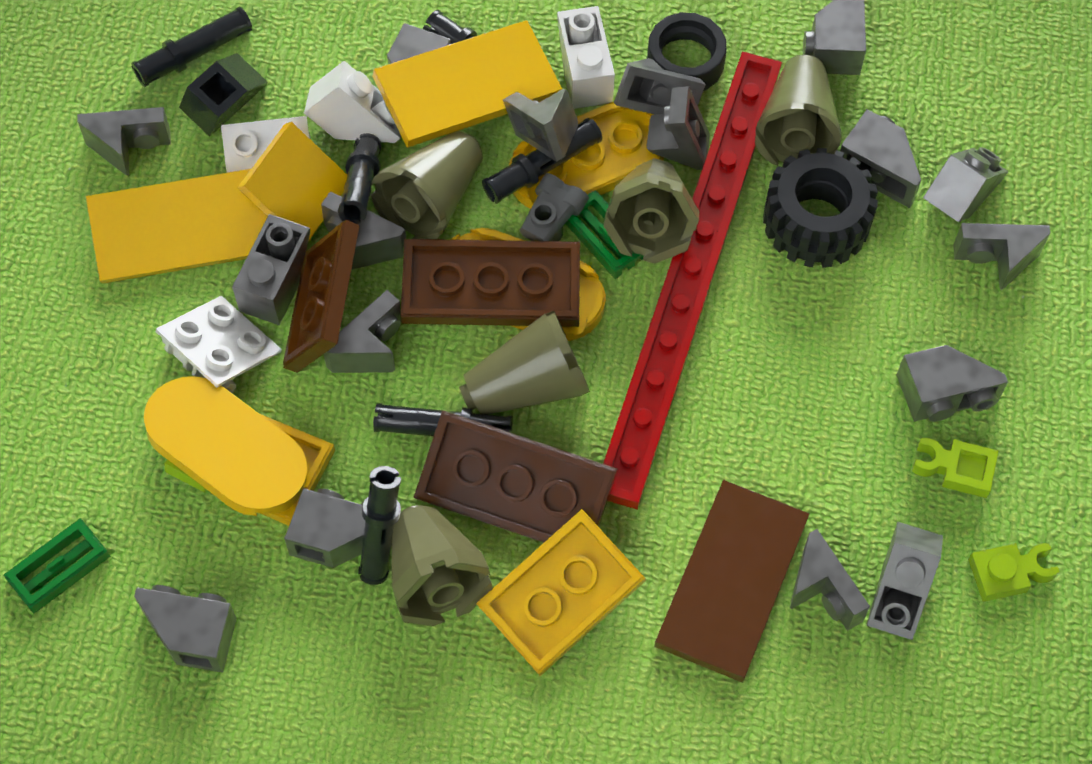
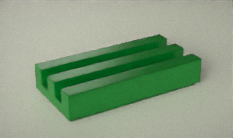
(590, 241)
(68, 577)

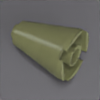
(799, 113)
(427, 185)
(526, 371)

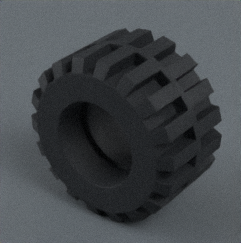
(826, 179)

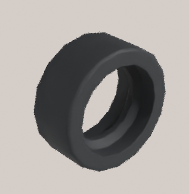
(695, 28)

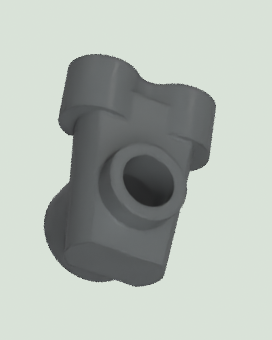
(555, 205)

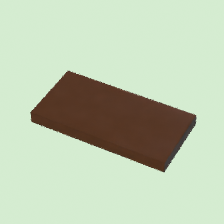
(489, 282)
(510, 479)
(732, 581)

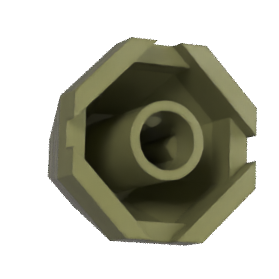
(651, 213)
(434, 567)

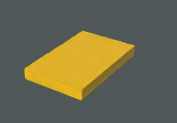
(561, 592)

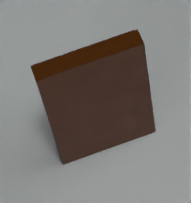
(321, 297)

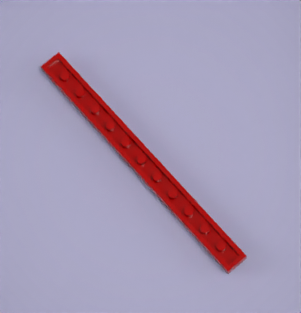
(688, 281)

